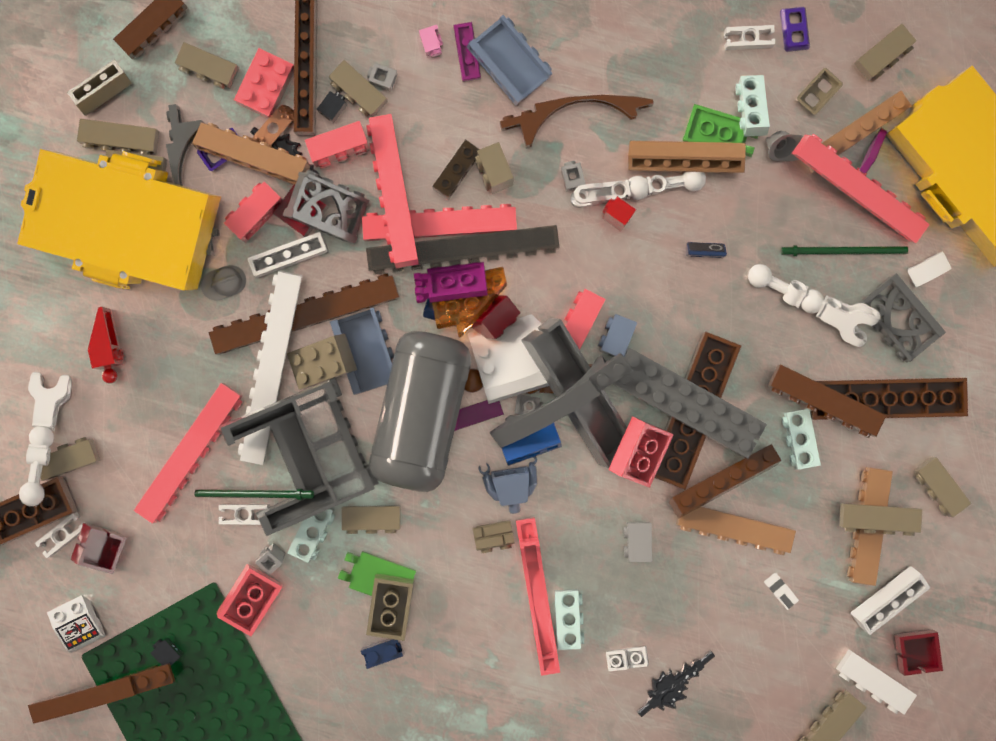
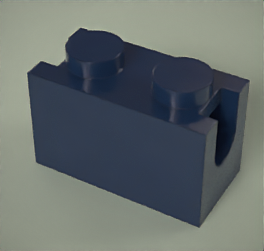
(382, 652)

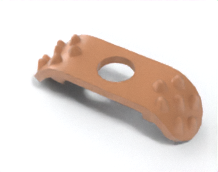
(282, 117)

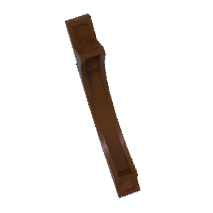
(532, 121)
(102, 694)

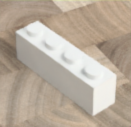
(287, 255)
(890, 600)
(872, 679)

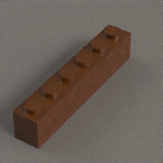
(826, 400)
(725, 481)

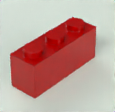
(618, 213)

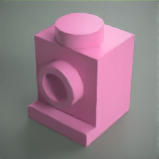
(431, 41)

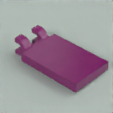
(451, 282)

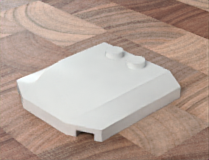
(506, 363)

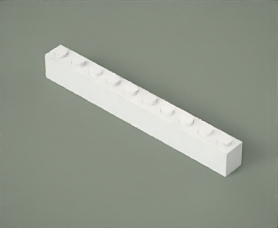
(271, 359)

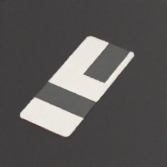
(781, 591)

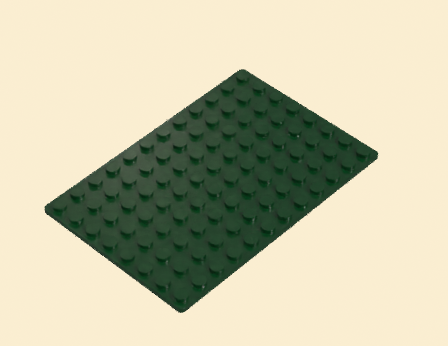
(217, 683)

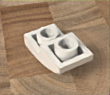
(929, 269)
(627, 658)

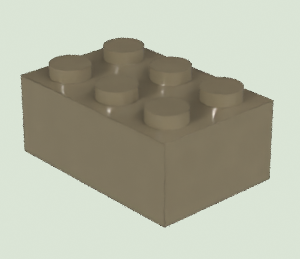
(495, 168)
(322, 361)
(390, 607)

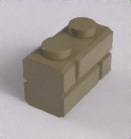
(493, 535)

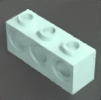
(757, 98)
(809, 445)
(303, 537)
(563, 628)

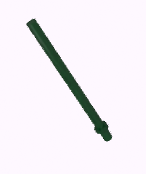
(795, 250)
(300, 494)

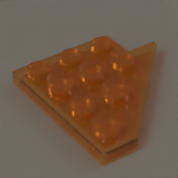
(466, 311)

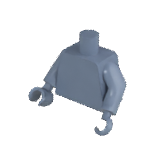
(511, 485)

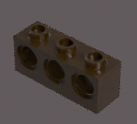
(456, 170)

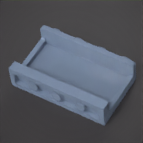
(510, 60)
(368, 349)

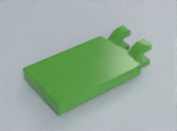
(715, 126)
(366, 568)

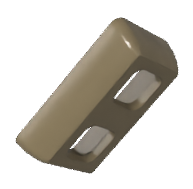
(823, 97)

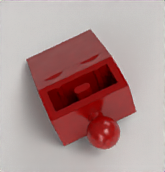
(104, 346)

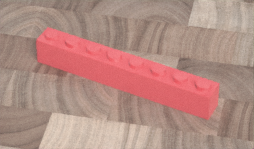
(860, 188)
(393, 191)
(447, 222)
(188, 453)

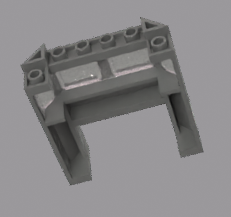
(315, 451)

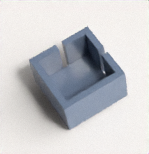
(617, 336)

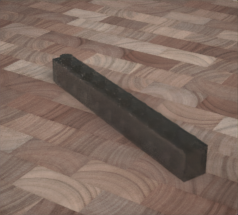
(470, 249)

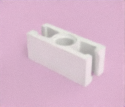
(753, 30)
(238, 507)
(53, 534)

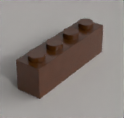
(148, 25)

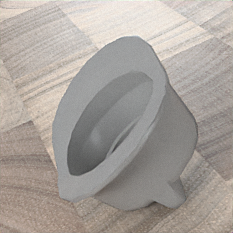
(782, 145)
(223, 282)

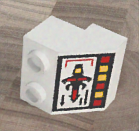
(76, 624)

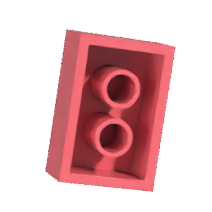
(264, 83)
(337, 145)
(253, 212)
(583, 316)
(640, 452)
(249, 600)

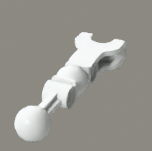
(635, 188)
(828, 309)
(41, 437)

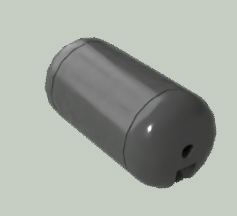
(420, 411)

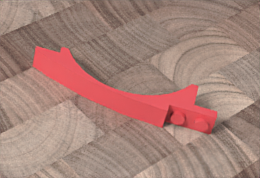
(537, 596)

